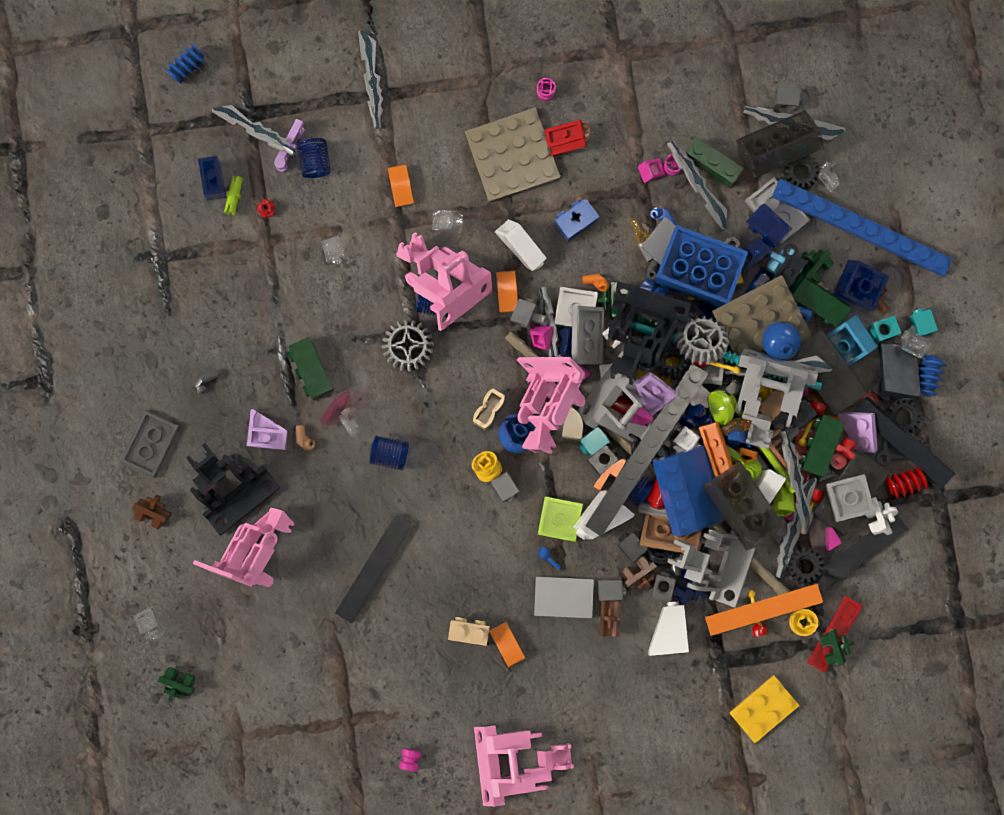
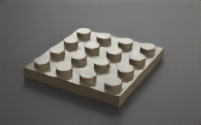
(512, 155)
(756, 310)

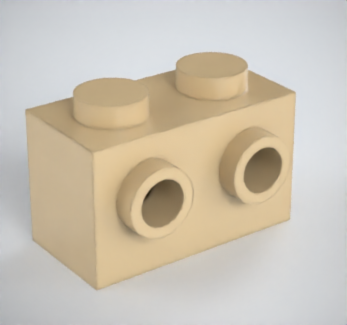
(468, 632)

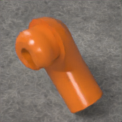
(597, 280)

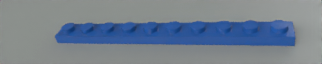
(861, 227)

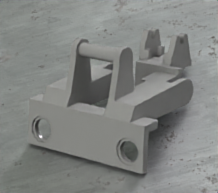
(756, 364)
(601, 413)
(731, 571)

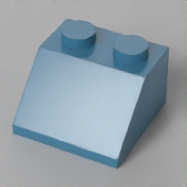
(852, 340)

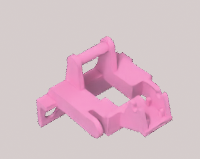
(441, 291)
(543, 378)
(251, 570)
(509, 743)

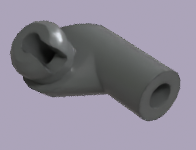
(652, 269)
(203, 379)
(676, 571)

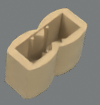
(491, 405)

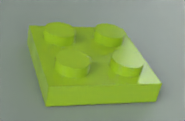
(559, 518)

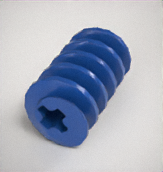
(185, 64)
(929, 375)

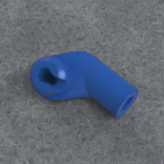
(660, 213)

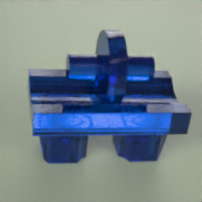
(565, 336)
(696, 417)
(684, 594)

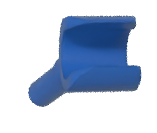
(544, 554)

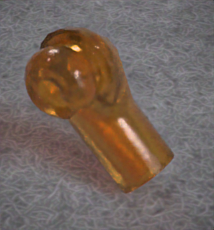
(736, 424)

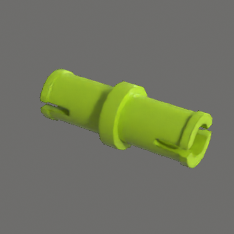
(233, 195)

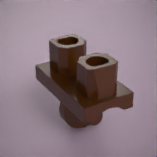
(152, 508)
(631, 578)
(610, 618)

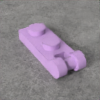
(296, 132)

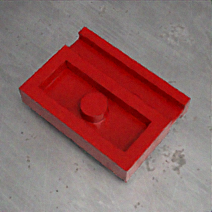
(566, 138)

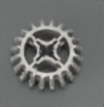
(416, 345)
(700, 347)

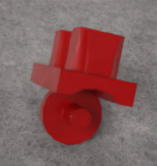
(843, 453)

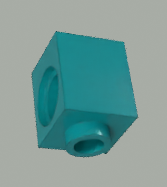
(923, 321)
(891, 325)
(593, 442)

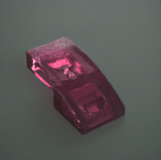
(338, 403)

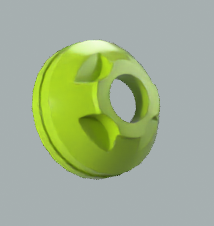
(721, 407)

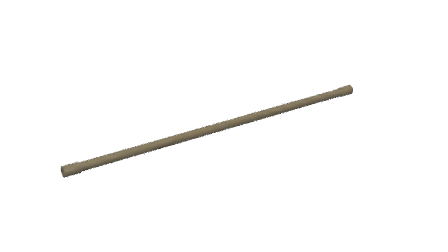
(777, 586)

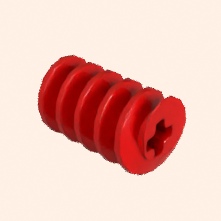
(905, 482)

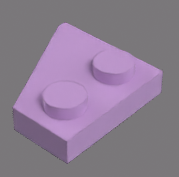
(654, 392)
(860, 429)
(265, 433)

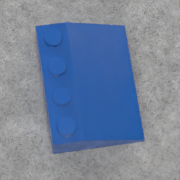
(701, 267)
(682, 490)

